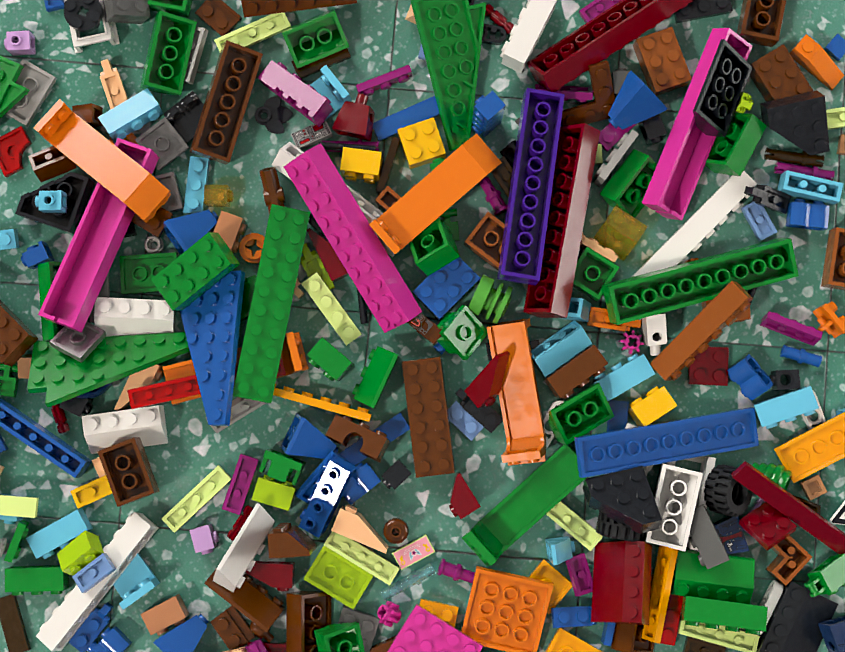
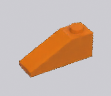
(817, 62)

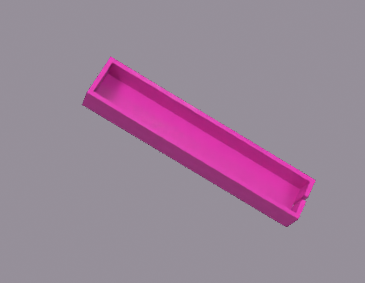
(687, 145)
(352, 238)
(92, 250)

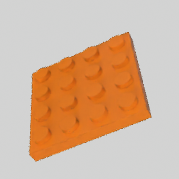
(506, 610)

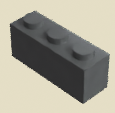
(706, 539)

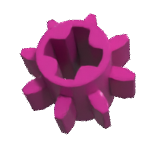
(636, 344)
(389, 614)

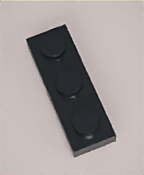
(703, 9)

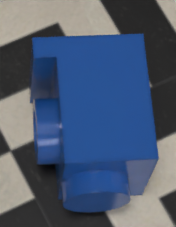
(37, 255)

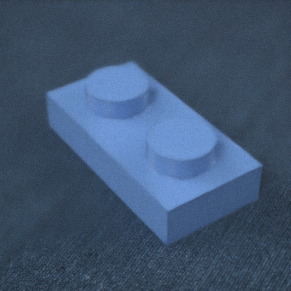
(759, 221)
(464, 421)
(94, 573)

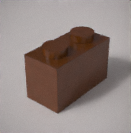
(50, 163)

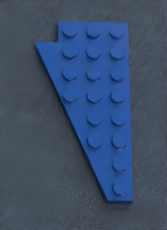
(212, 338)

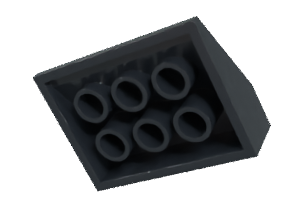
(721, 91)
(795, 621)

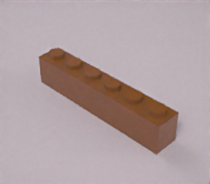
(701, 331)

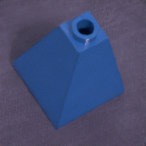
(634, 103)
(188, 229)
(306, 440)
(183, 637)

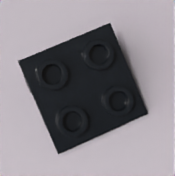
(185, 116)

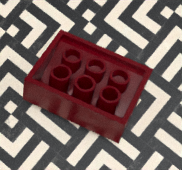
(622, 582)

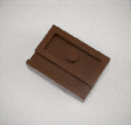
(218, 16)
(156, 224)
(232, 628)

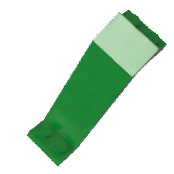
(525, 505)

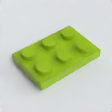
(338, 577)

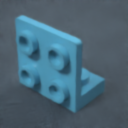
(332, 89)
(135, 581)

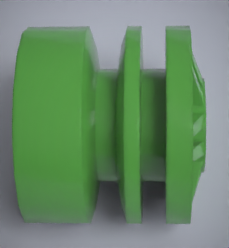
(490, 299)

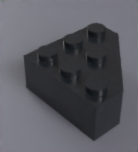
(799, 120)
(78, 193)
(624, 498)

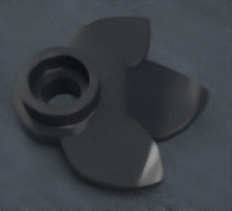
(276, 115)

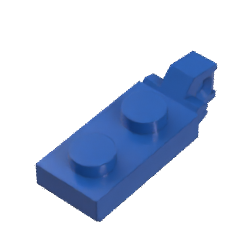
(572, 617)
(91, 628)

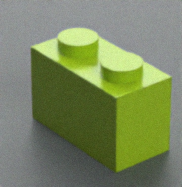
(274, 492)
(79, 552)

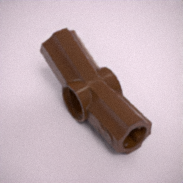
(272, 191)

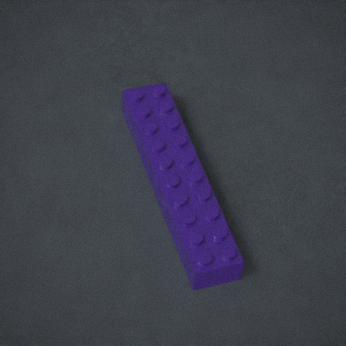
(531, 187)

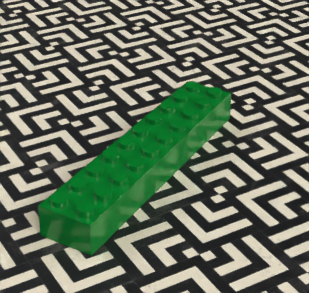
(699, 280)
(271, 304)

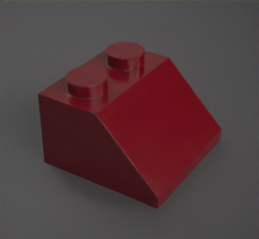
(462, 498)

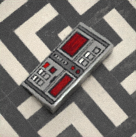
(311, 135)

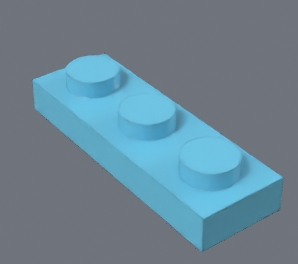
(196, 180)

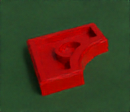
(11, 150)

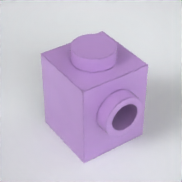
(20, 43)
(204, 539)

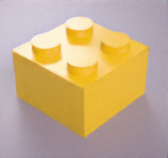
(421, 143)
(361, 165)
(652, 407)

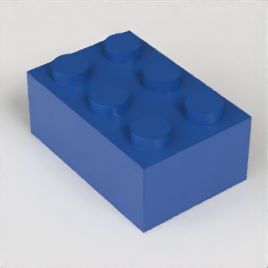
(446, 287)

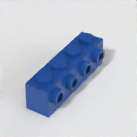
(487, 114)
(327, 496)

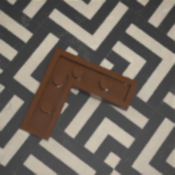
(603, 98)

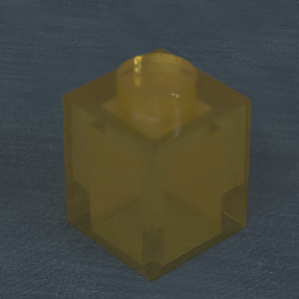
(217, 195)

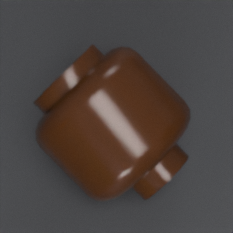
(393, 524)

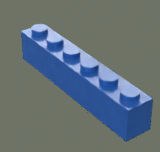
(42, 440)

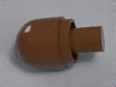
(260, 633)

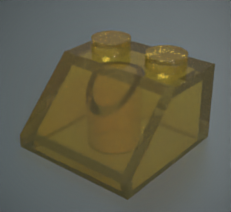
(620, 232)

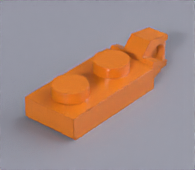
(599, 318)

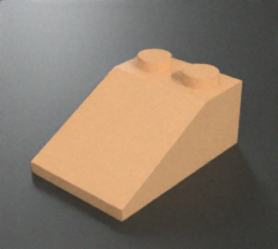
(356, 527)

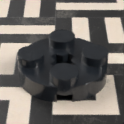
(78, 22)

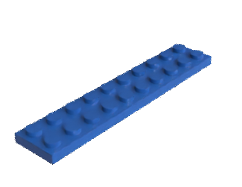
(666, 442)

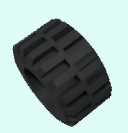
(724, 493)
(612, 529)

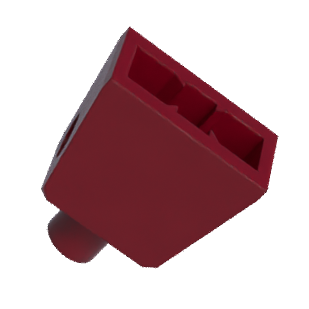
(355, 119)

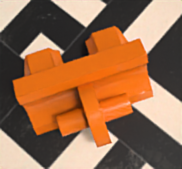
(829, 320)

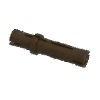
(794, 157)

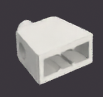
(652, 325)

